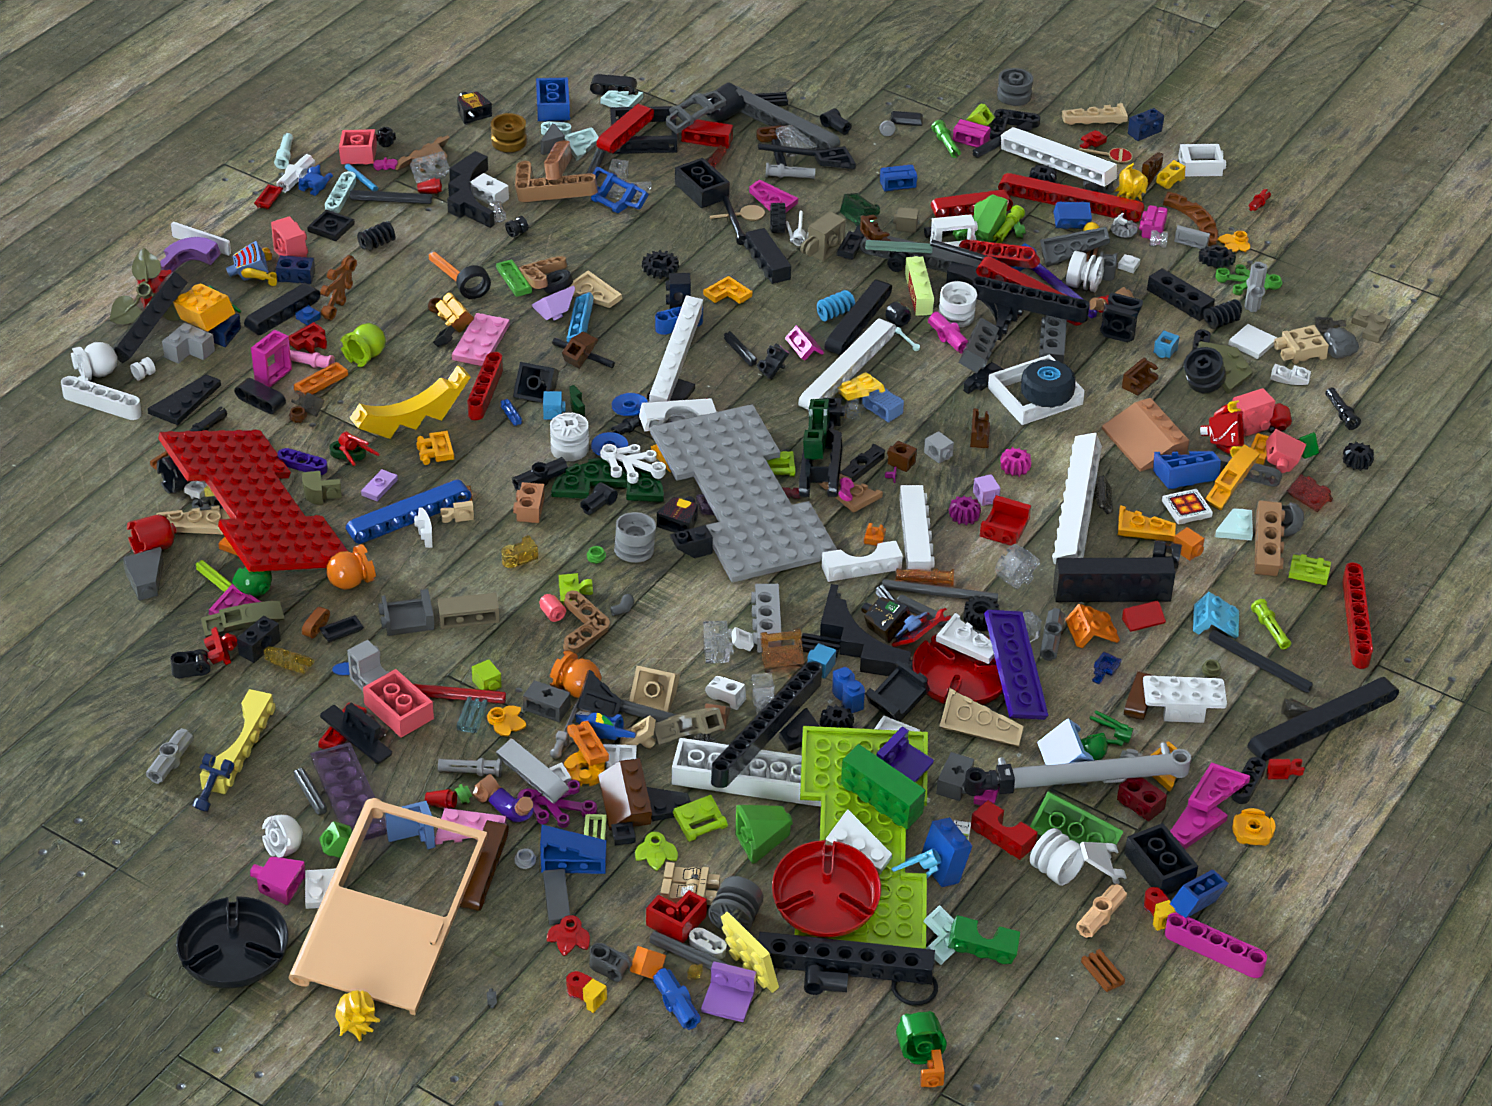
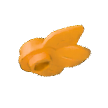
(1236, 242)
(506, 720)

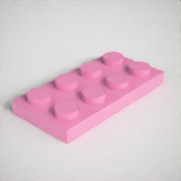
(480, 339)

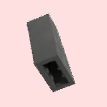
(145, 572)

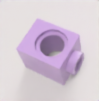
(986, 489)

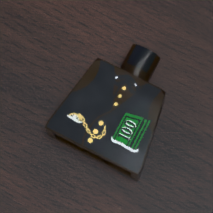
(885, 617)

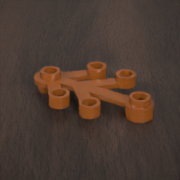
(338, 286)

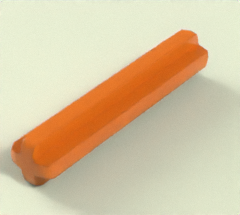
(444, 265)

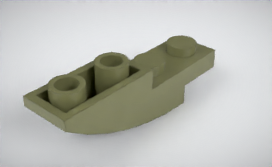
(242, 616)

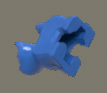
(314, 180)

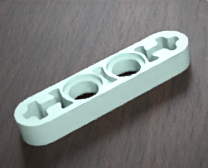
(346, 180)

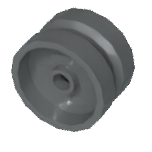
(1015, 86)

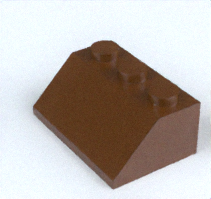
(625, 793)

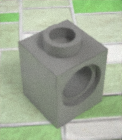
(938, 447)

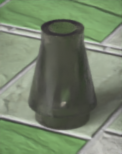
(1293, 708)

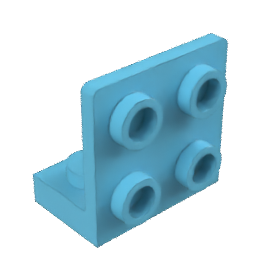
(1215, 611)

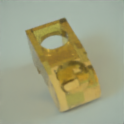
(519, 553)

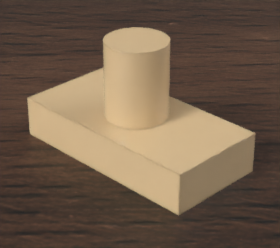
(644, 731)

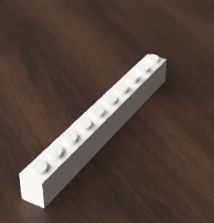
(1078, 497)

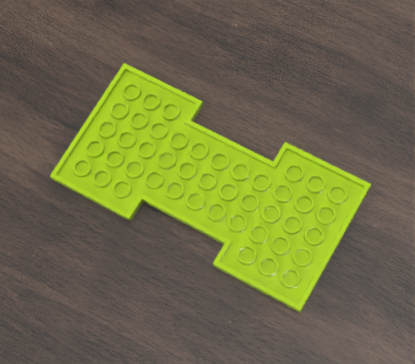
(903, 895)

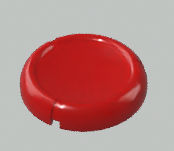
(955, 670)
(826, 889)

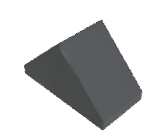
(550, 138)

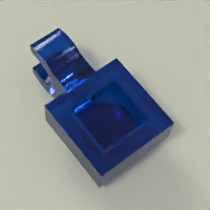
(1105, 665)

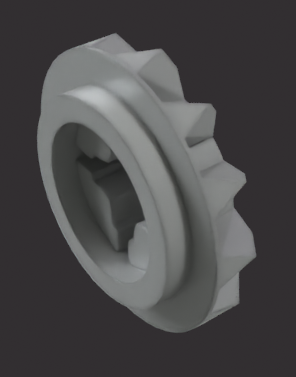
(1121, 231)

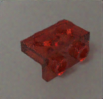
(1310, 493)

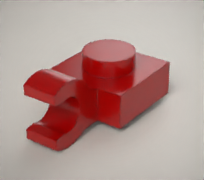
(1094, 139)
(1283, 768)

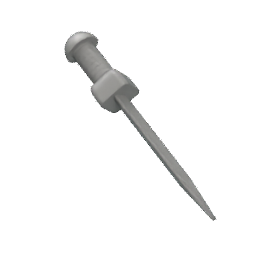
(562, 737)

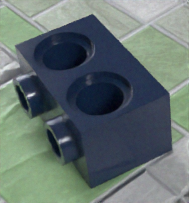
(1145, 124)
(295, 269)

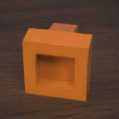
(874, 535)

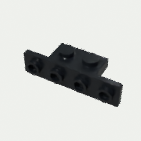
(358, 729)

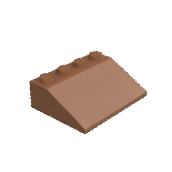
(1145, 430)

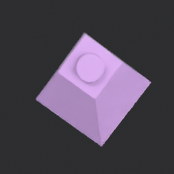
(554, 304)

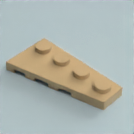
(973, 719)

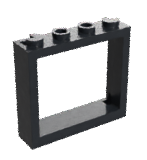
(647, 144)

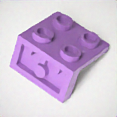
(729, 991)

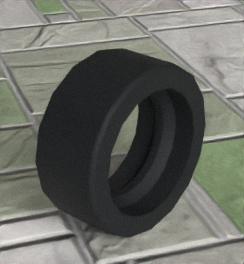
(468, 273)

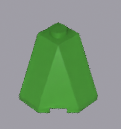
(990, 216)
(761, 828)

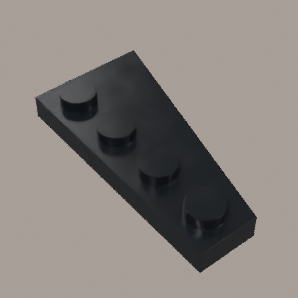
(184, 401)

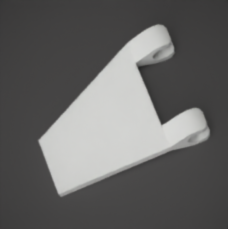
(1099, 856)

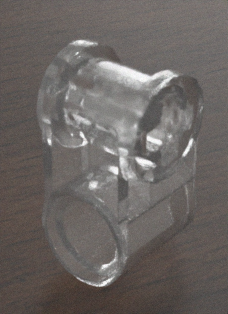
(761, 697)

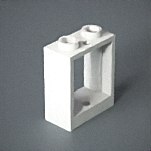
(1202, 167)
(953, 223)

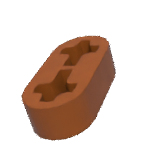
(315, 621)

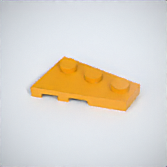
(1140, 526)

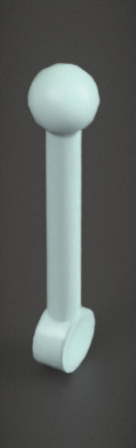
(916, 347)

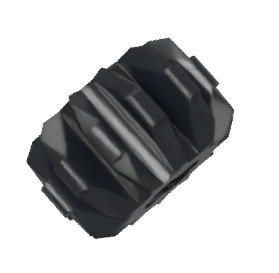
(1043, 173)
(1358, 456)
(837, 717)

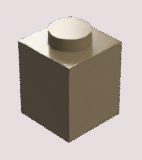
(906, 219)

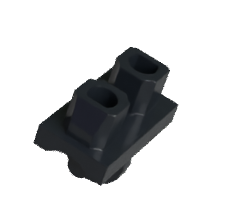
(773, 361)

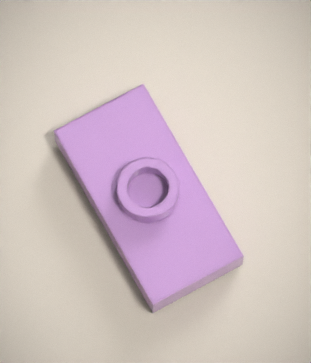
(379, 485)

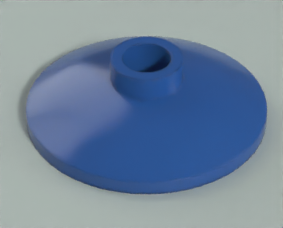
(628, 404)
(608, 438)

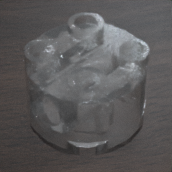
(1017, 566)

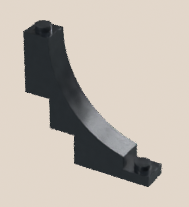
(855, 642)

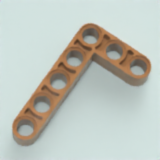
(541, 189)

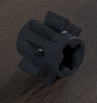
(385, 136)

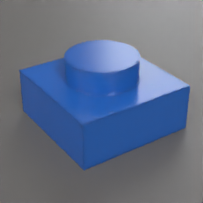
(308, 315)

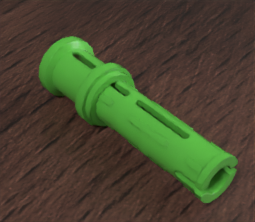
(943, 135)

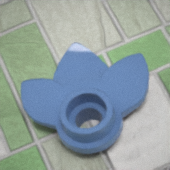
(911, 624)

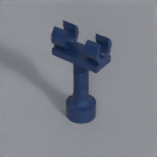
(207, 763)

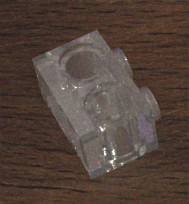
(428, 164)
(716, 641)

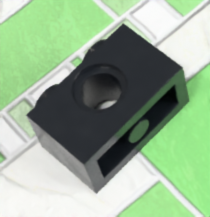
(678, 286)
(257, 638)

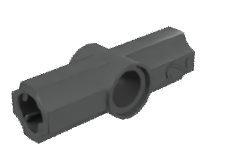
(1052, 634)

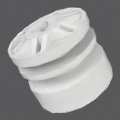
(1087, 272)
(958, 303)
(569, 436)
(1057, 856)

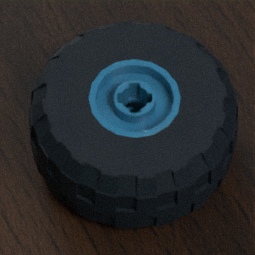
(1048, 383)

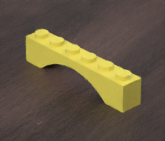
(256, 710)

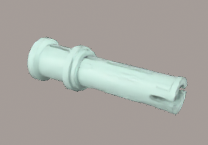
(283, 154)

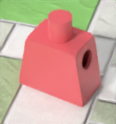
(1284, 451)

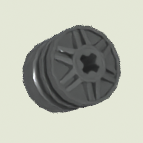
(738, 898)

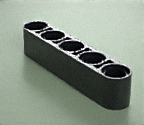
(281, 309)

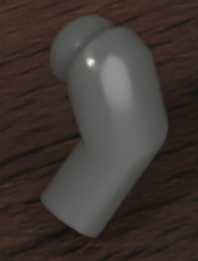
(624, 606)

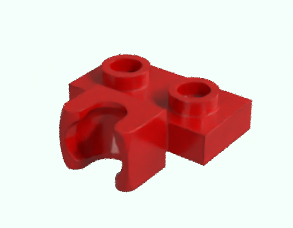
(309, 337)

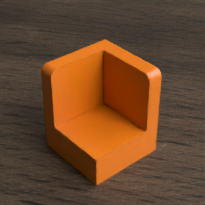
(647, 962)

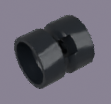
(1162, 548)

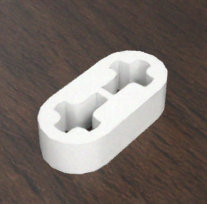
(708, 942)

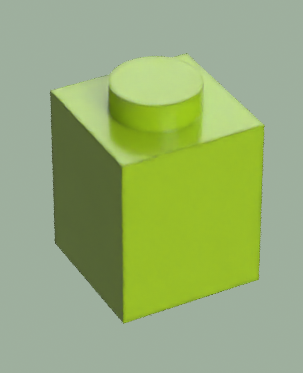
(486, 676)

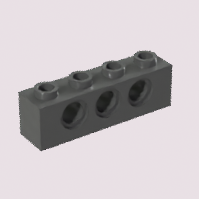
(1053, 337)
(979, 345)

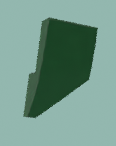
(576, 401)

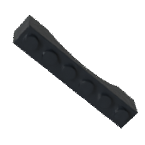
(149, 317)

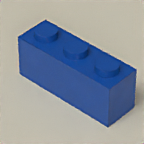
(1198, 893)

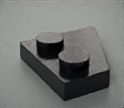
(664, 802)

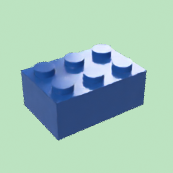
(552, 99)

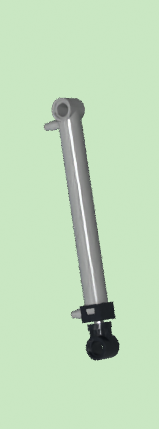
(1008, 778)

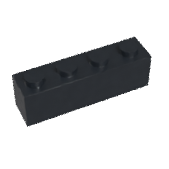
(768, 255)

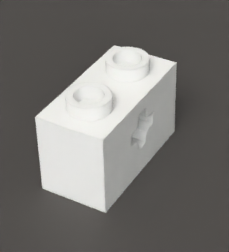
(489, 189)

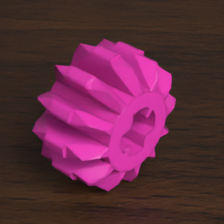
(1015, 461)

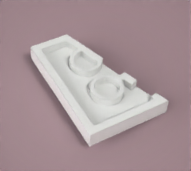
(854, 833)

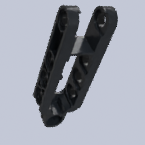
(822, 474)

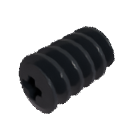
(376, 236)
(1223, 314)

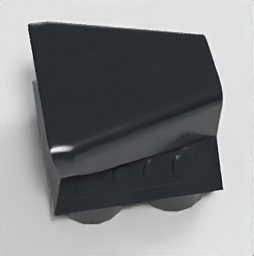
(1120, 317)

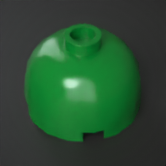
(252, 582)
(1095, 745)

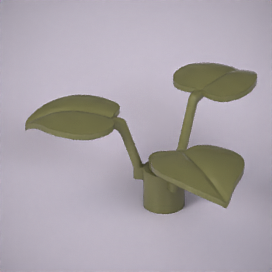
(124, 309)

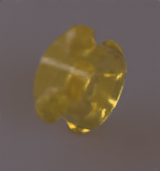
(695, 971)

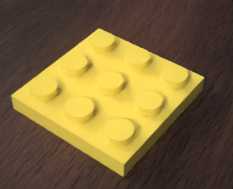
(749, 952)

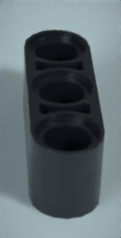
(605, 82)
(260, 396)

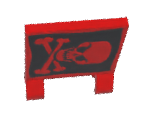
(910, 637)

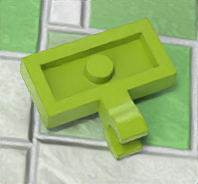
(570, 582)

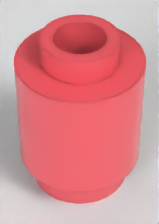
(552, 607)

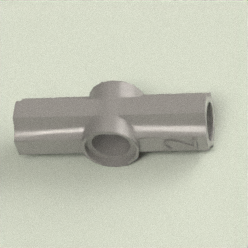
(1255, 286)
(169, 756)

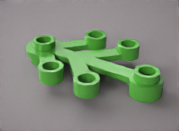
(1223, 274)

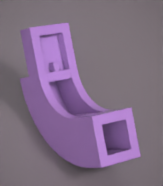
(190, 249)

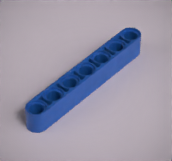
(403, 512)

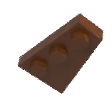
(1152, 167)

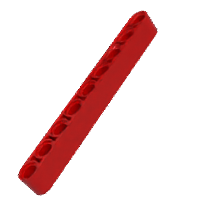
(1051, 193)

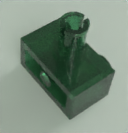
(855, 206)

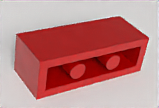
(708, 133)

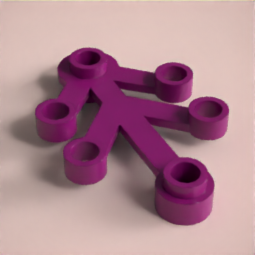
(537, 798)

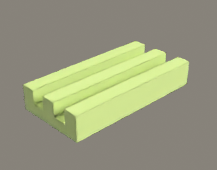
(595, 817)

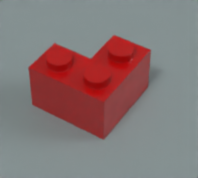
(676, 919)

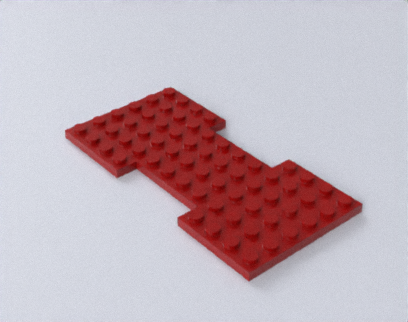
(264, 519)

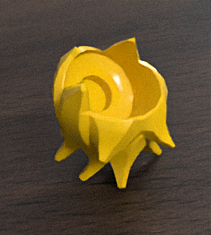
(1131, 183)
(356, 1013)

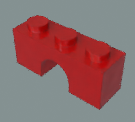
(1015, 840)

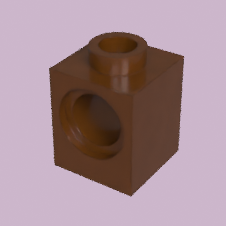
(902, 456)

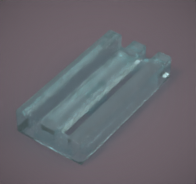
(474, 703)

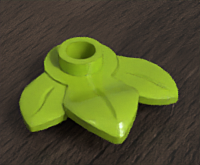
(656, 852)

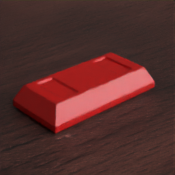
(268, 196)

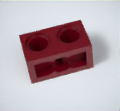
(1142, 797)

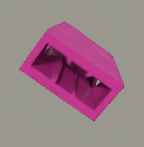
(279, 878)

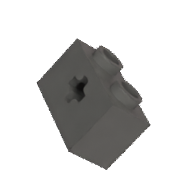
(546, 701)
(952, 778)

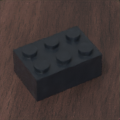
(701, 182)
(1160, 858)

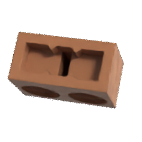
(529, 503)

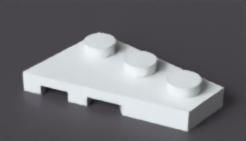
(965, 640)

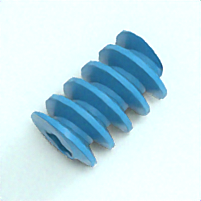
(835, 305)

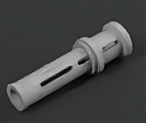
(781, 170)
(482, 764)

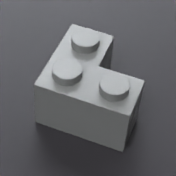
(188, 341)
(365, 664)

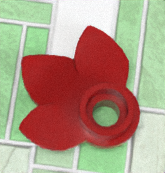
(567, 936)

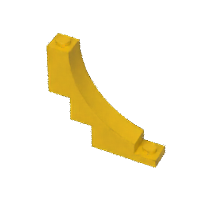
(410, 413)

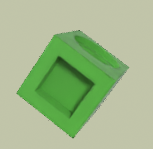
(335, 839)

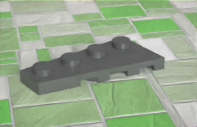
(1062, 247)

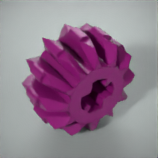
(964, 510)

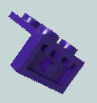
(905, 757)

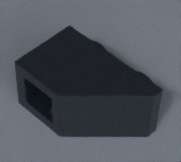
(694, 542)

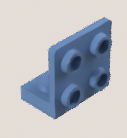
(402, 828)

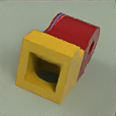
(1158, 905)
(586, 989)

